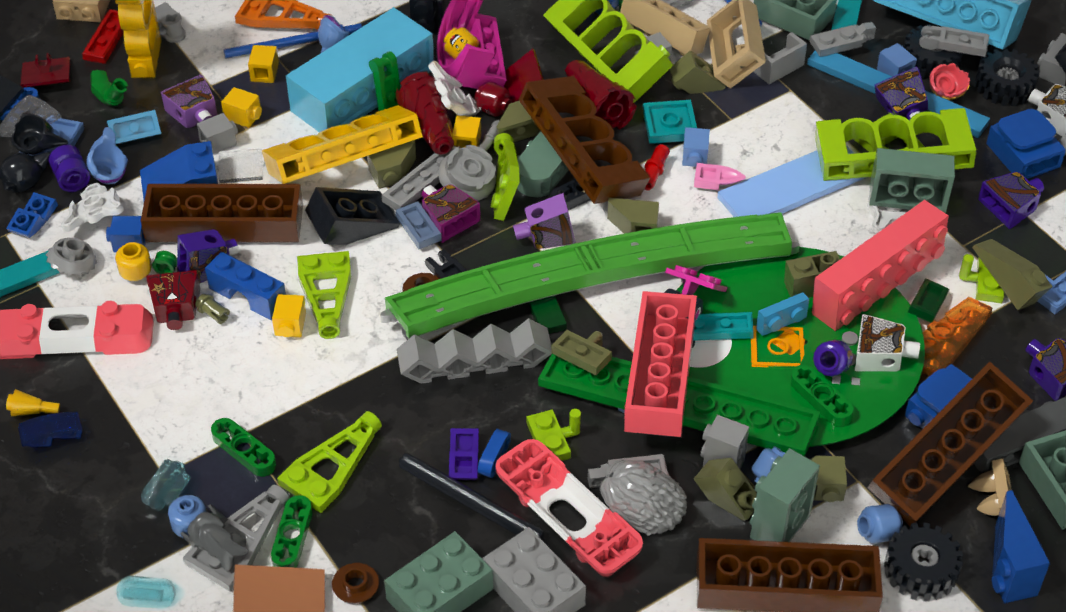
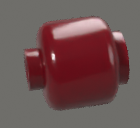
(492, 99)

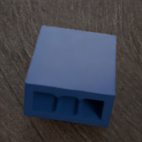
(1026, 143)
(935, 394)

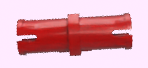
(655, 165)

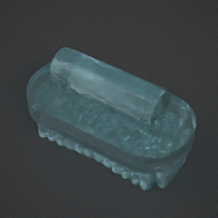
(165, 484)
(146, 592)

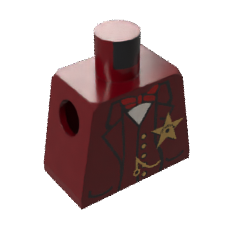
(174, 297)

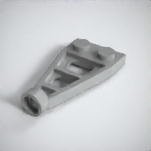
(265, 505)

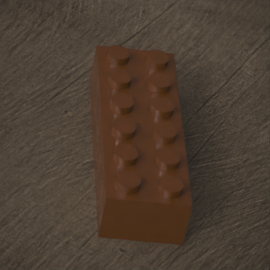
(233, 210)
(950, 444)
(787, 576)

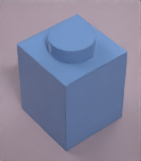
(895, 60)
(695, 146)

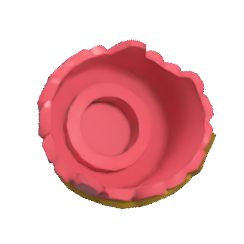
(949, 81)

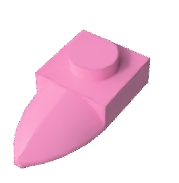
(711, 176)

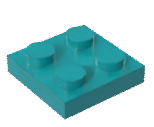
(668, 120)

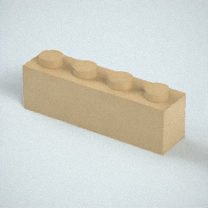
(677, 27)

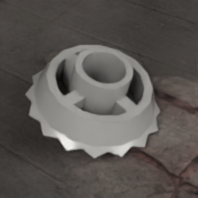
(71, 256)

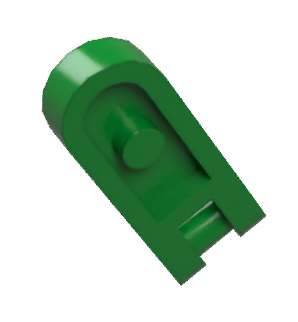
(385, 81)

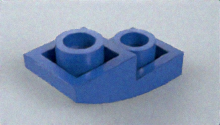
(33, 216)

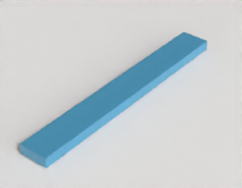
(867, 77)

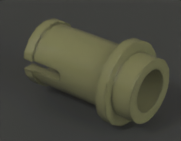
(207, 304)

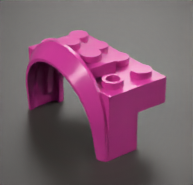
(474, 64)

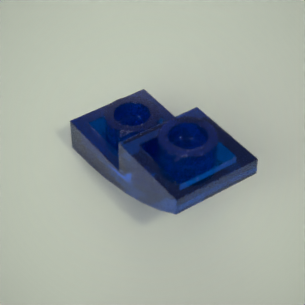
(41, 430)

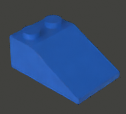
(185, 165)
(1018, 556)

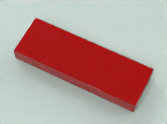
(104, 39)

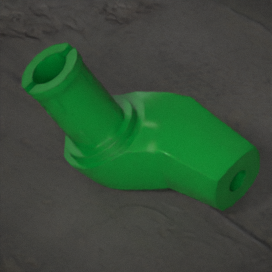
(105, 91)

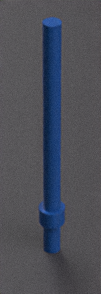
(285, 42)

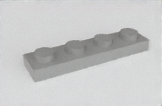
(411, 186)

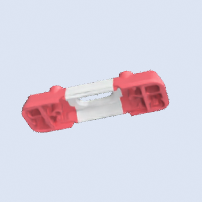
(109, 330)
(542, 479)

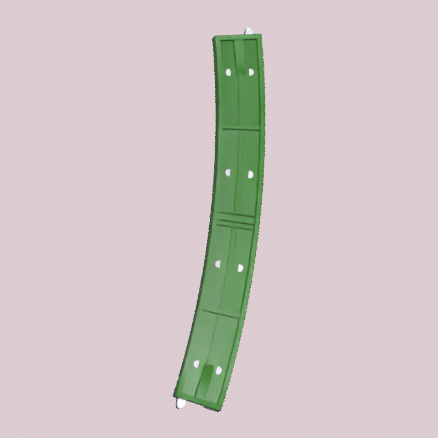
(584, 266)

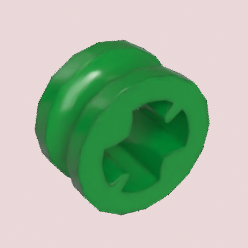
(164, 262)

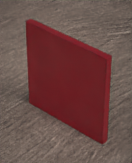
(45, 71)
(521, 72)

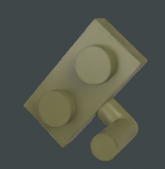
(583, 352)

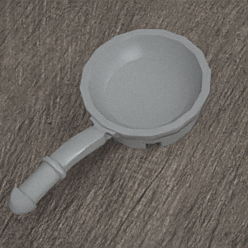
(471, 168)

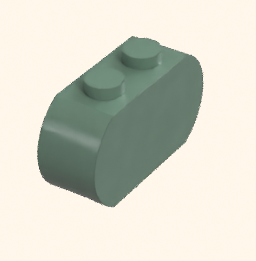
(539, 168)

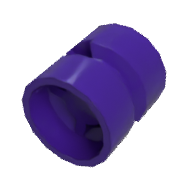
(69, 168)

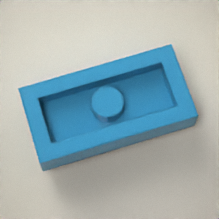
(135, 126)
(782, 314)

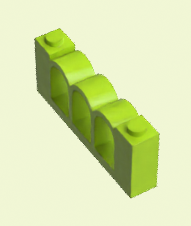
(639, 72)
(949, 125)

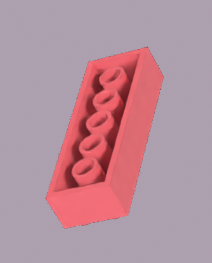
(879, 265)
(660, 364)

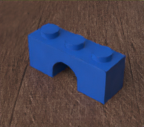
(229, 275)

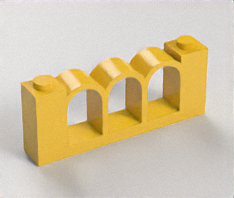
(141, 36)
(341, 144)

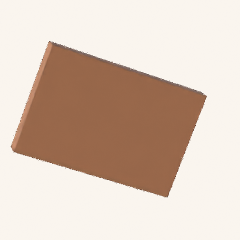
(278, 589)

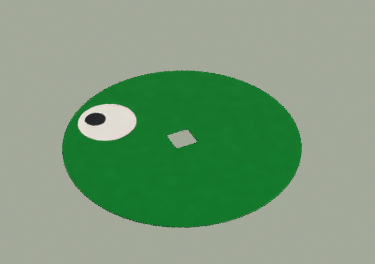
(728, 362)

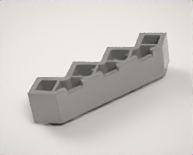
(489, 350)

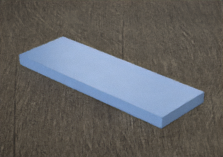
(781, 188)

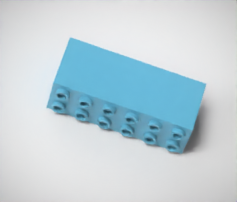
(997, 18)
(339, 82)

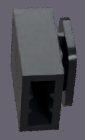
(427, 12)

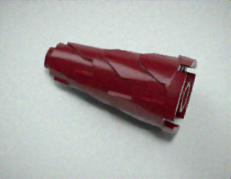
(422, 97)
(612, 100)

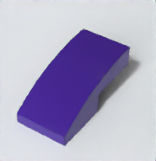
(464, 453)

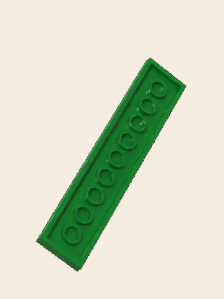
(769, 420)

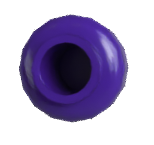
(833, 358)

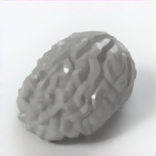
(643, 496)

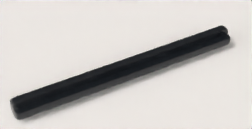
(466, 495)

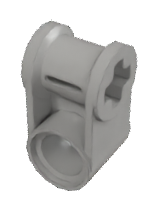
(169, 23)

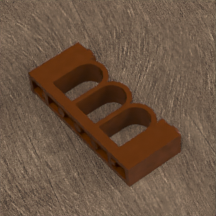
(550, 97)

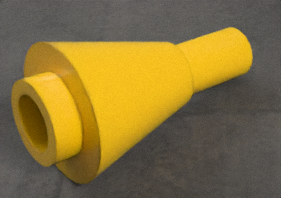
(25, 404)

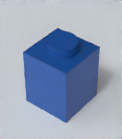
(125, 230)

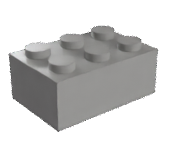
(534, 577)

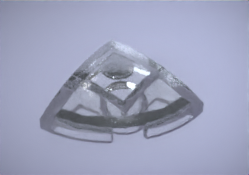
(32, 104)

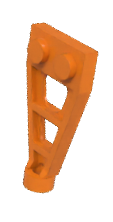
(253, 14)

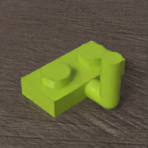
(986, 286)
(547, 430)

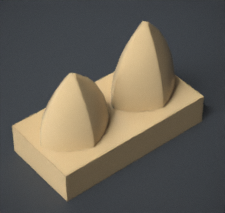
(992, 481)

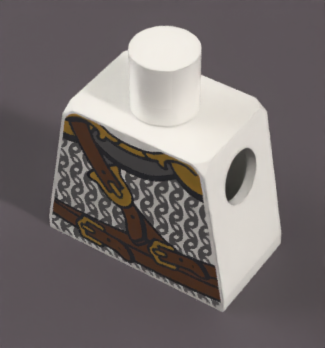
(1052, 106)
(883, 345)

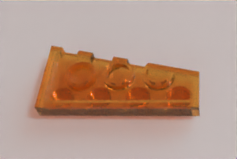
(951, 334)

